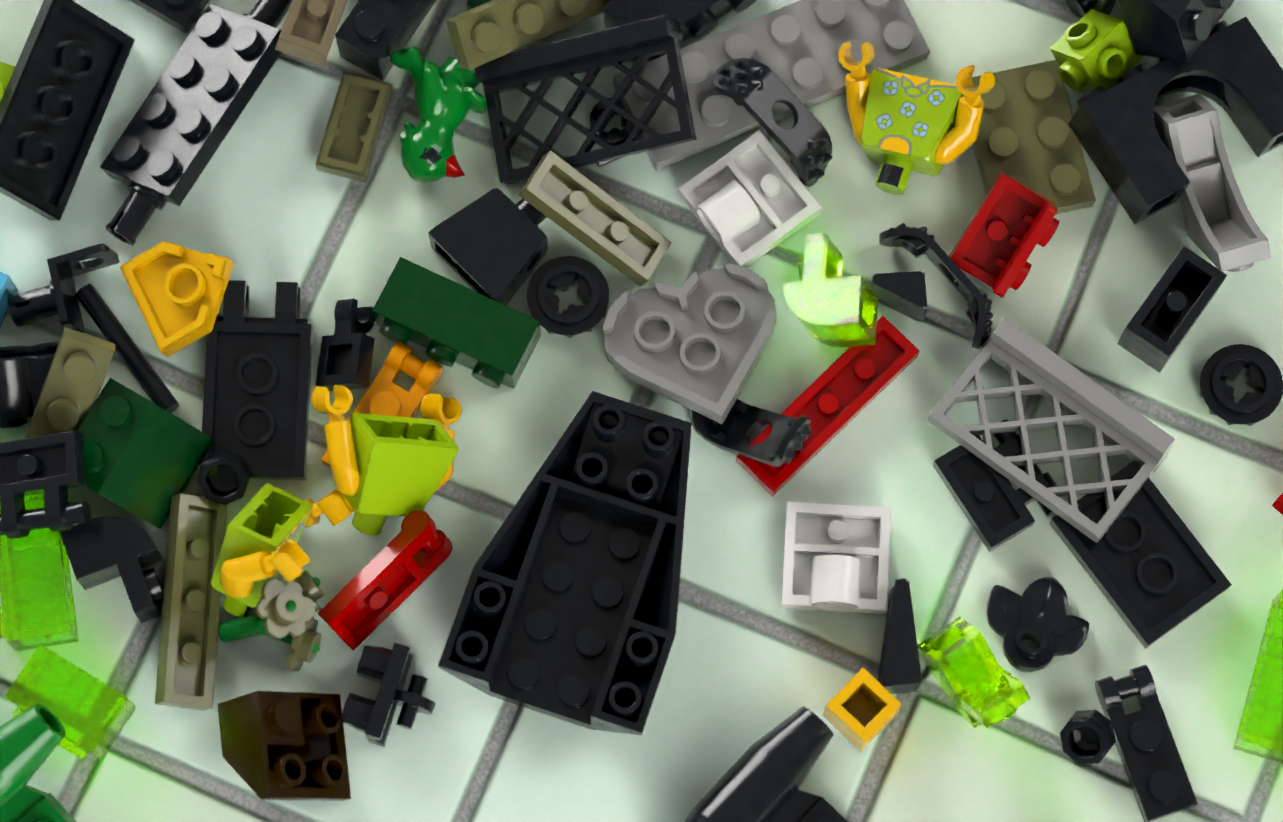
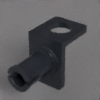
(60, 294)

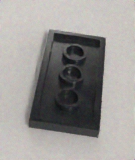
(57, 103)

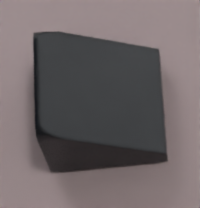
(902, 292)

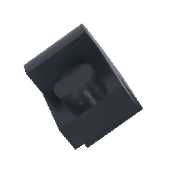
(115, 549)

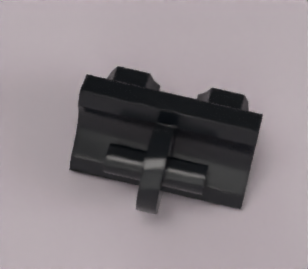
(376, 716)

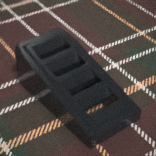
(899, 655)

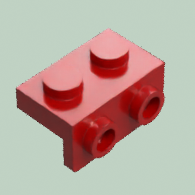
(1005, 234)

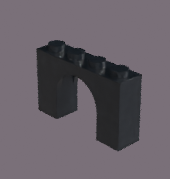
(1120, 127)

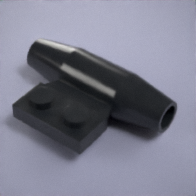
(768, 776)

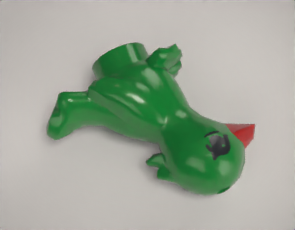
(443, 102)

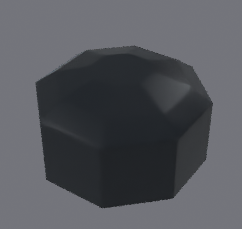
(224, 477)
(1087, 737)

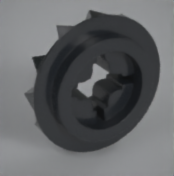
(560, 275)
(1261, 375)

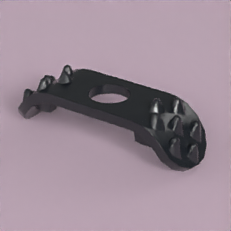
(757, 90)
(919, 243)
(741, 424)

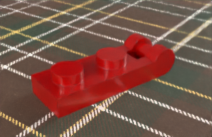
(387, 579)

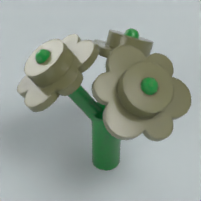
(283, 615)

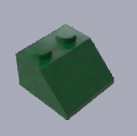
(139, 452)

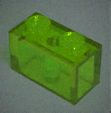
(83, 704)

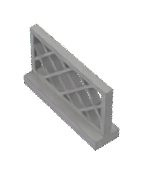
(1074, 394)

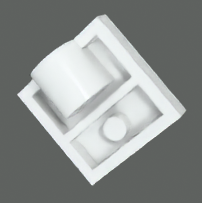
(749, 200)
(836, 557)

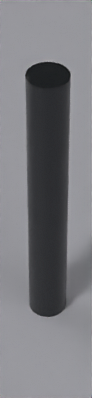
(126, 348)

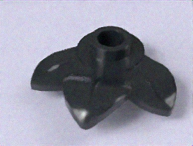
(1037, 617)

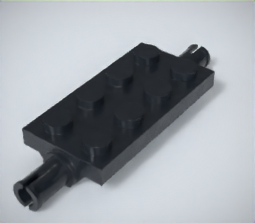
(191, 110)

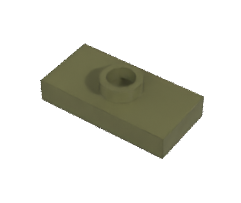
(354, 127)

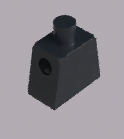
(492, 244)

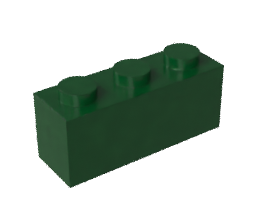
(456, 324)

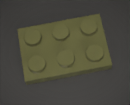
(1030, 138)

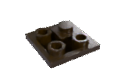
(287, 744)

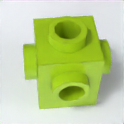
(1094, 52)

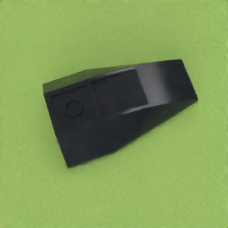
(583, 574)

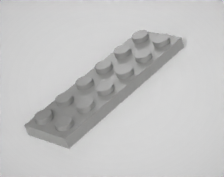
(797, 45)

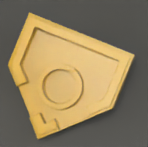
(178, 292)

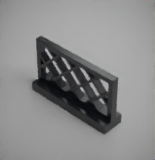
(580, 55)

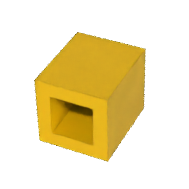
(862, 709)

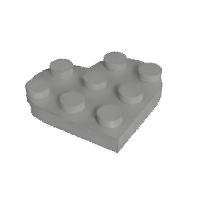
(693, 339)

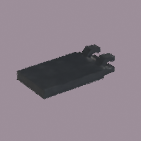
(260, 383)

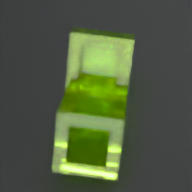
(831, 306)
(972, 675)

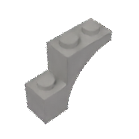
(1212, 201)

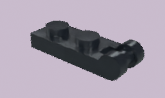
(1146, 745)

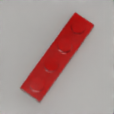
(836, 400)

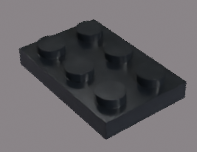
(1145, 560)

